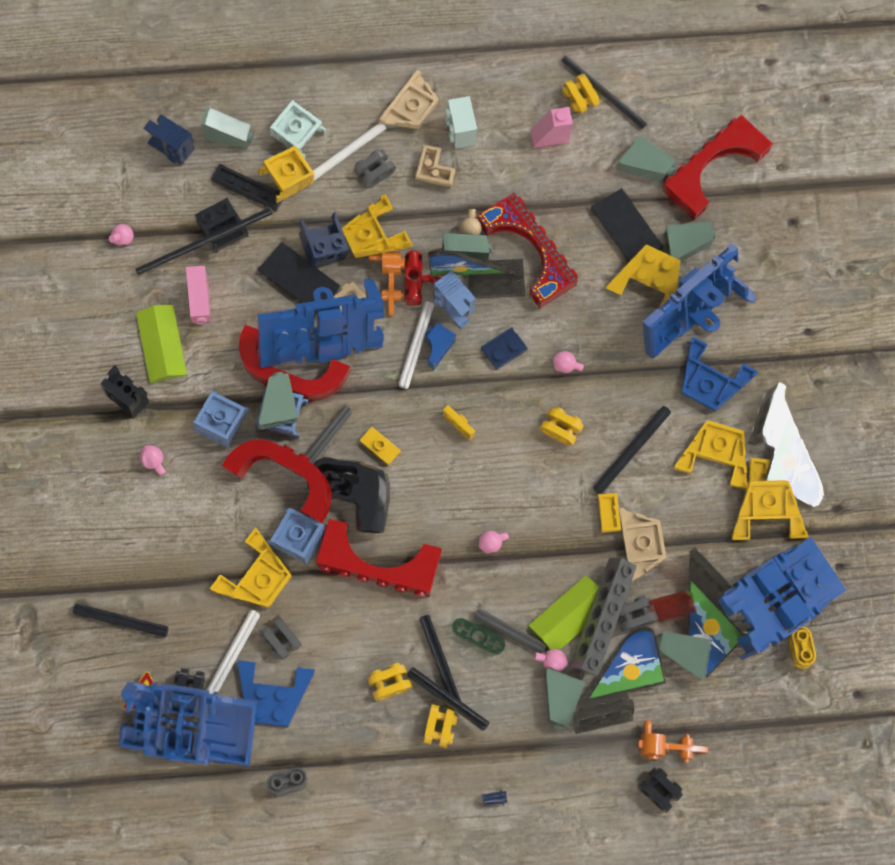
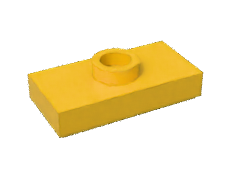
(459, 422)
(380, 446)
(758, 469)
(609, 513)

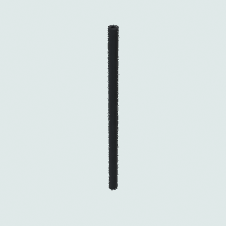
(203, 241)

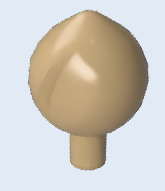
(470, 225)

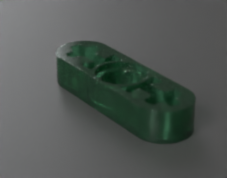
(463, 635)

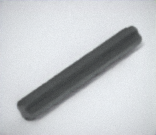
(328, 433)
(510, 631)

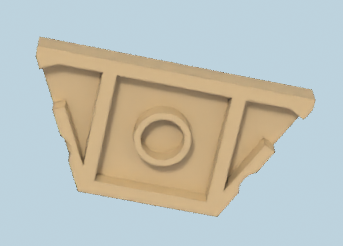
(411, 105)
(642, 541)

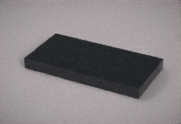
(625, 224)
(295, 276)

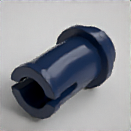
(495, 798)

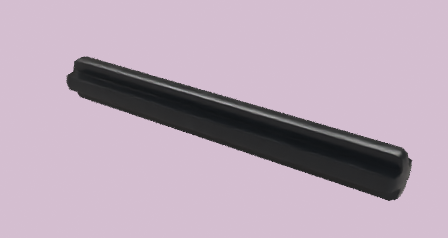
(121, 620)
(439, 656)
(448, 699)

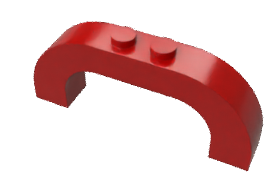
(311, 390)
(250, 452)

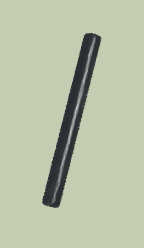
(632, 449)

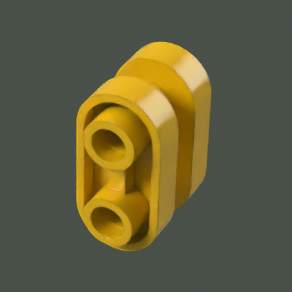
(578, 103)
(558, 416)
(802, 648)
(395, 672)
(449, 719)

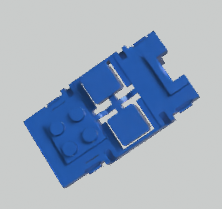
(695, 298)
(286, 333)
(807, 580)
(224, 724)

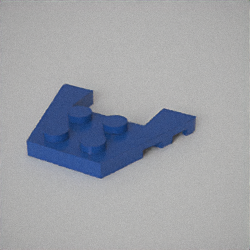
(709, 385)
(275, 703)

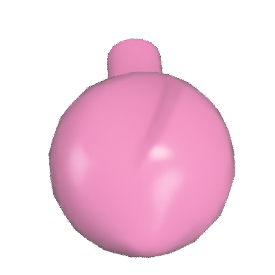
(121, 235)
(566, 362)
(151, 458)
(491, 541)
(552, 659)

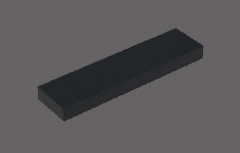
(246, 187)

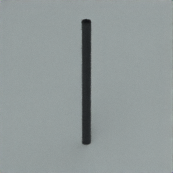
(604, 92)

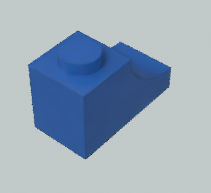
(440, 341)

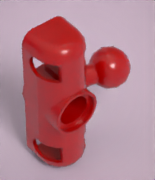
(414, 267)

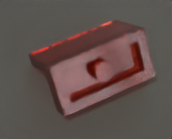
(674, 605)

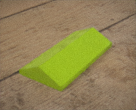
(161, 343)
(566, 616)

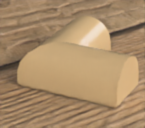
(430, 171)

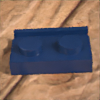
(504, 348)

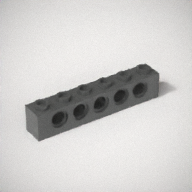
(603, 616)

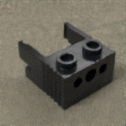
(216, 218)
(116, 390)

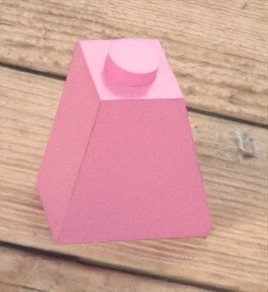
(552, 128)
(198, 294)

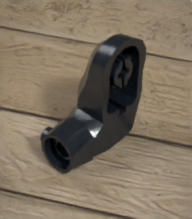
(360, 485)

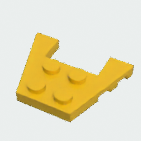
(367, 236)
(652, 269)
(720, 445)
(769, 501)
(262, 581)

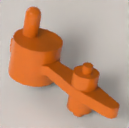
(391, 265)
(654, 745)

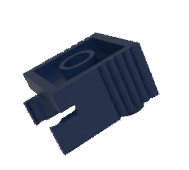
(170, 139)
(324, 243)

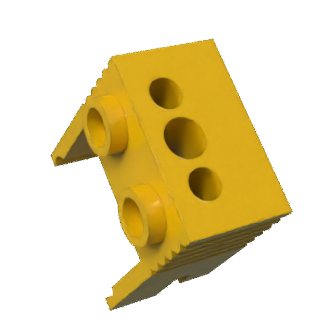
(289, 172)

